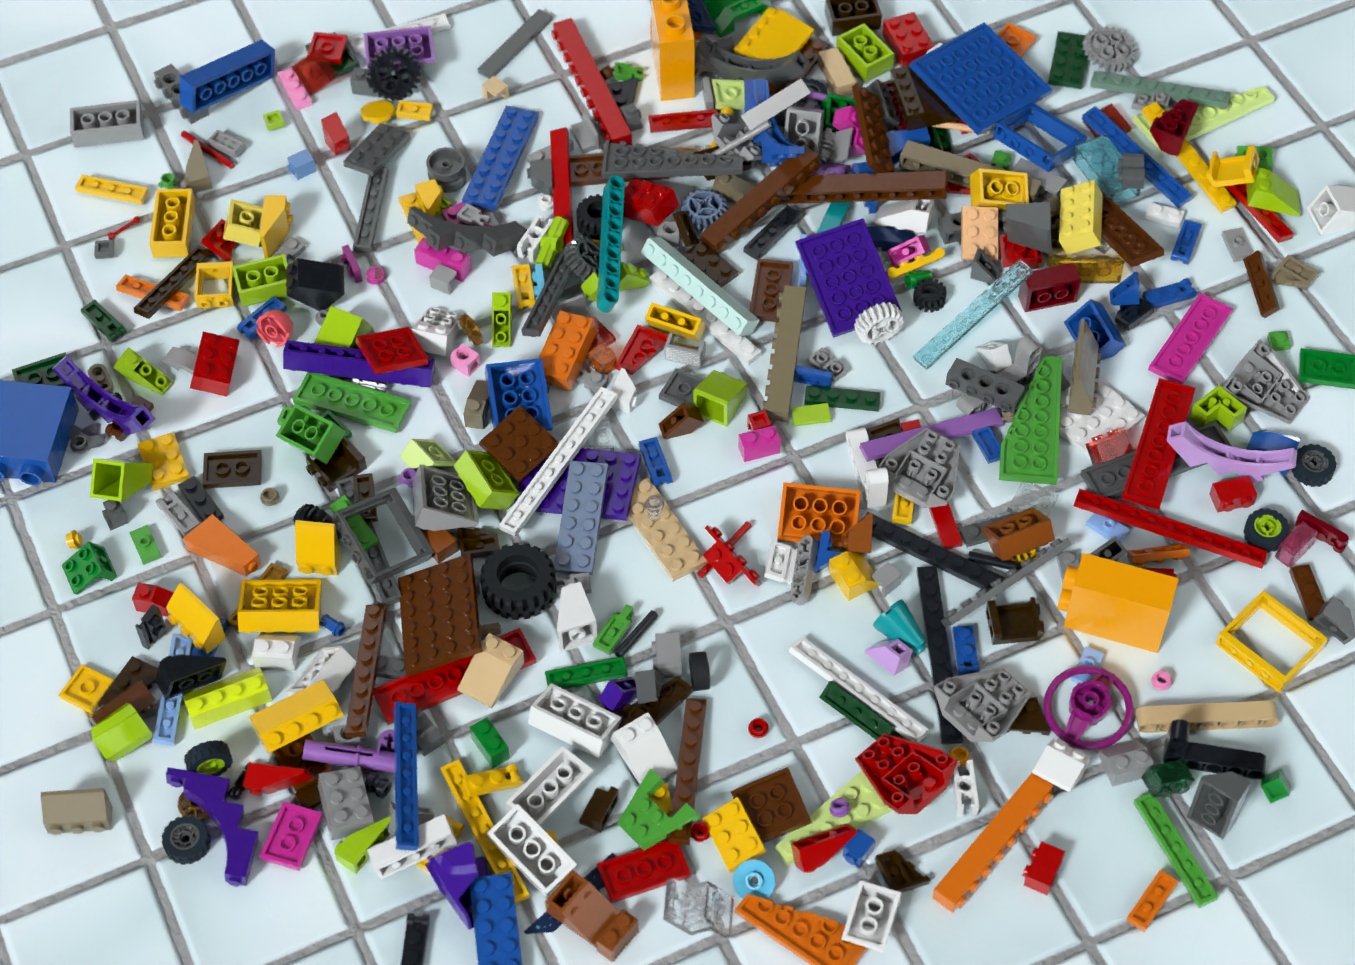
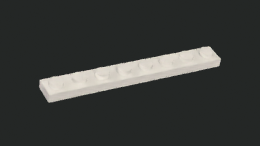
(737, 344)
(834, 671)

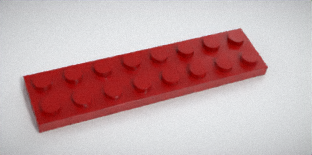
(1154, 454)
(438, 683)

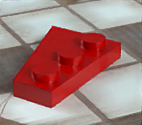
(640, 348)

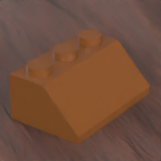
(1019, 533)

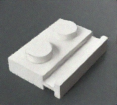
(780, 562)

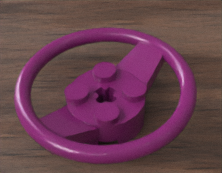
(1085, 714)

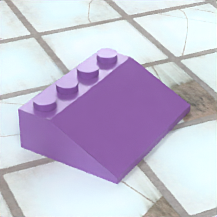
(416, 40)

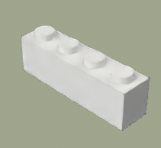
(433, 838)

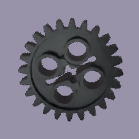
(400, 86)

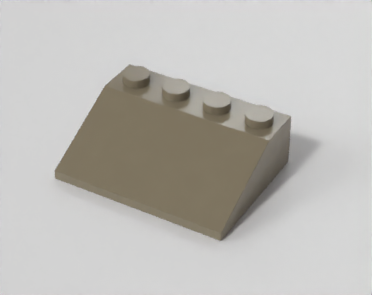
(1084, 372)

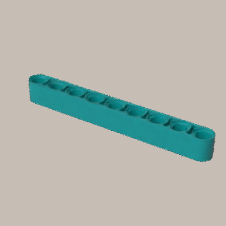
(610, 244)

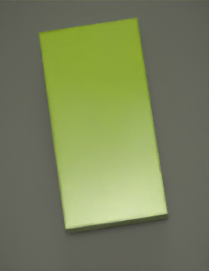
(810, 414)

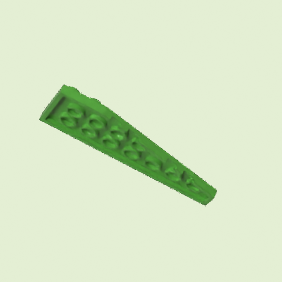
(1032, 440)

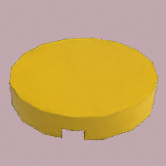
(377, 111)

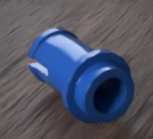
(337, 628)

